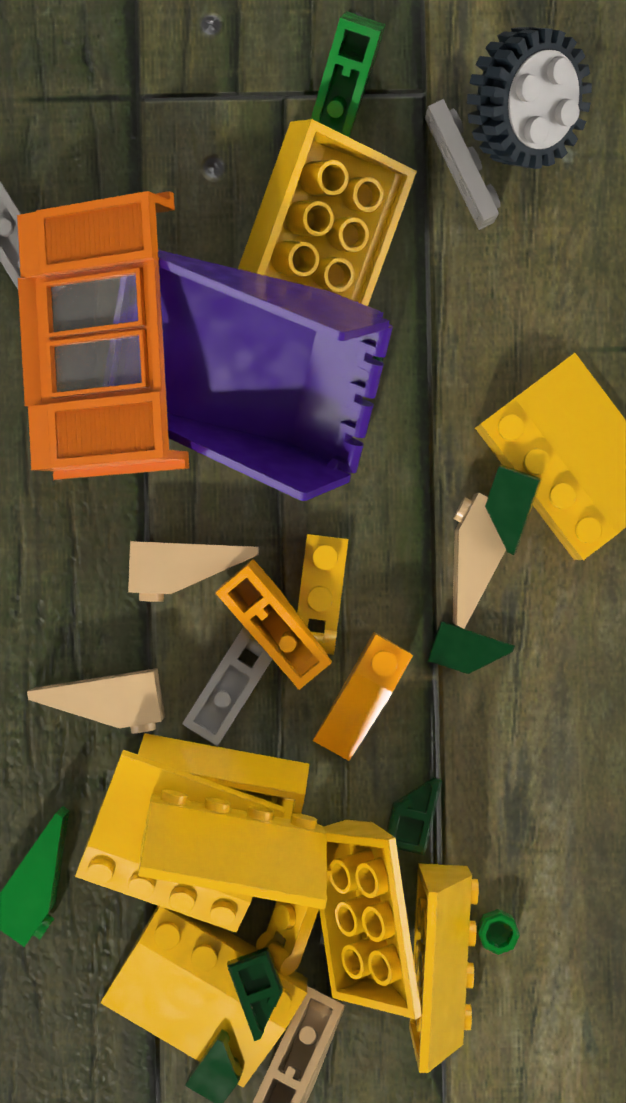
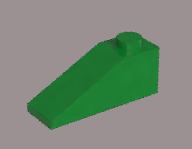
(347, 72)
(35, 884)

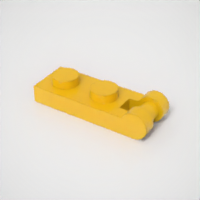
(323, 585)
(289, 923)

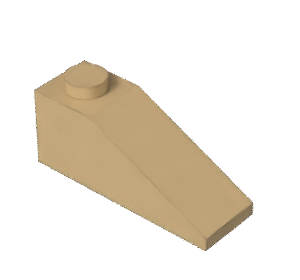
(476, 556)
(171, 567)
(114, 700)
(301, 1051)

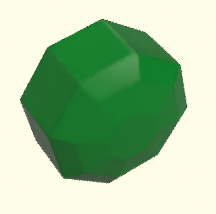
(498, 931)

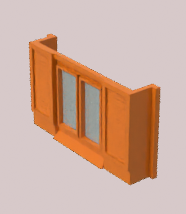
(95, 338)

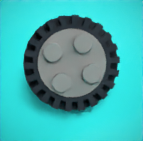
(529, 97)

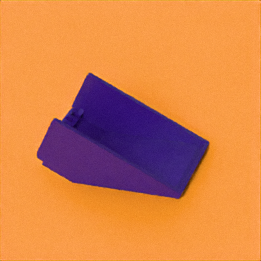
(268, 373)

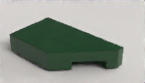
(511, 504)
(465, 649)
(413, 817)
(256, 987)
(216, 1071)

